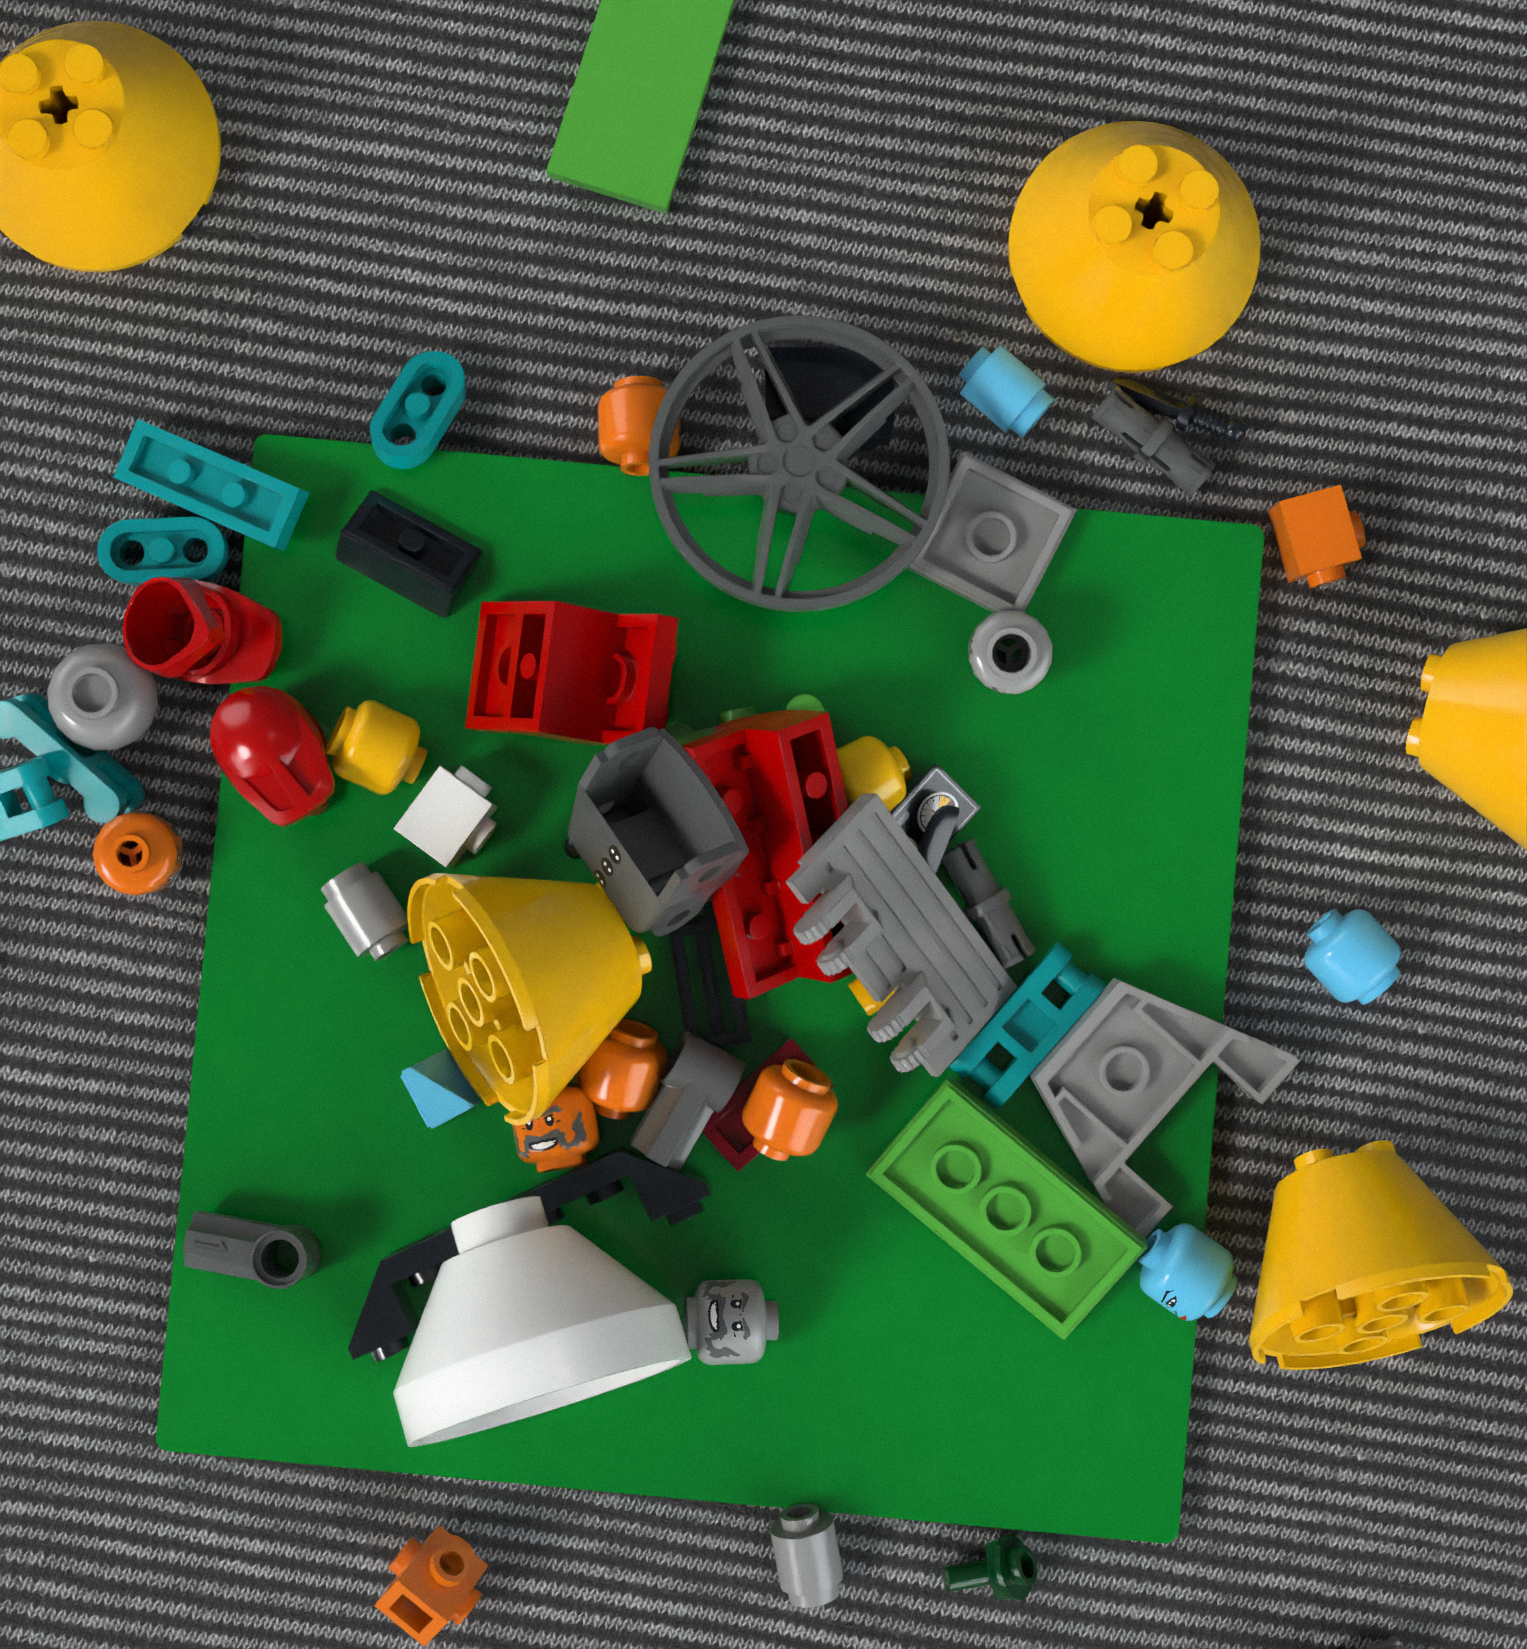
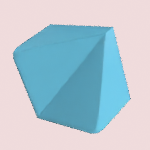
(439, 1088)

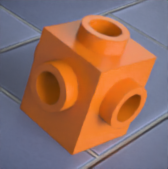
(432, 1584)

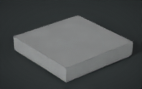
(992, 537)

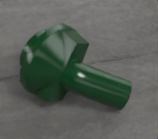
(1008, 1568)

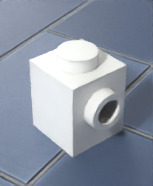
(450, 816)

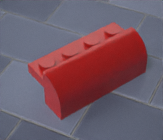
(784, 794)

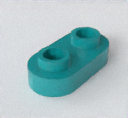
(414, 413)
(165, 549)

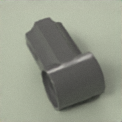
(694, 1085)
(246, 1248)

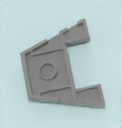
(1126, 1071)

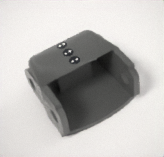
(654, 831)

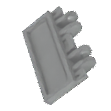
(898, 937)

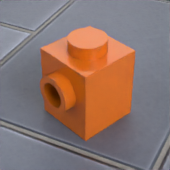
(1317, 536)

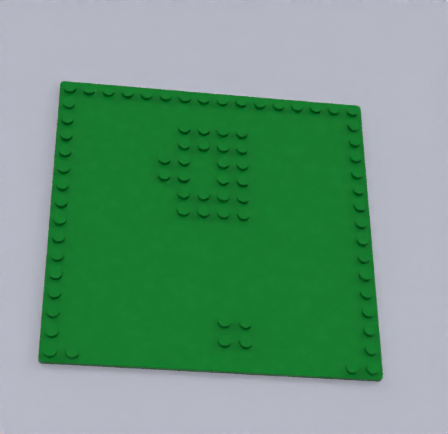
(895, 1359)

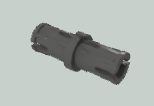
(1153, 441)
(987, 903)

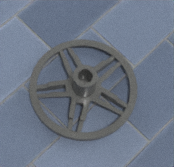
(799, 462)

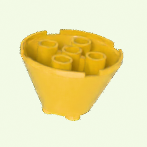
(102, 146)
(1134, 246)
(1478, 727)
(523, 979)
(1365, 1264)

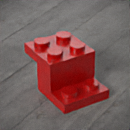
(570, 671)

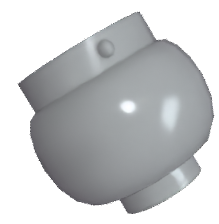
(102, 697)

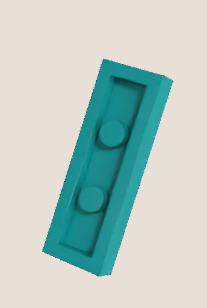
(211, 485)

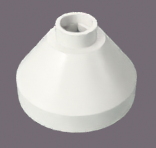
(528, 1327)

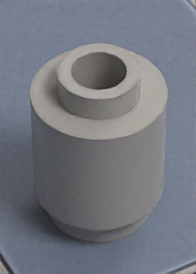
(366, 912)
(807, 1555)

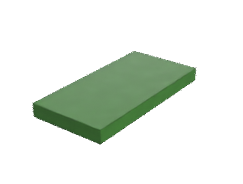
(639, 98)
(1007, 1207)

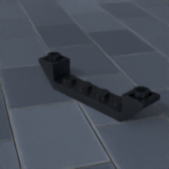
(388, 1309)

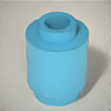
(1005, 390)

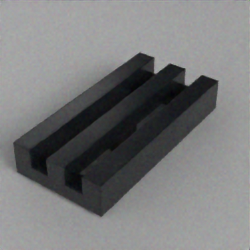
(718, 1036)

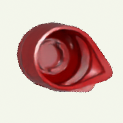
(201, 632)
(273, 753)

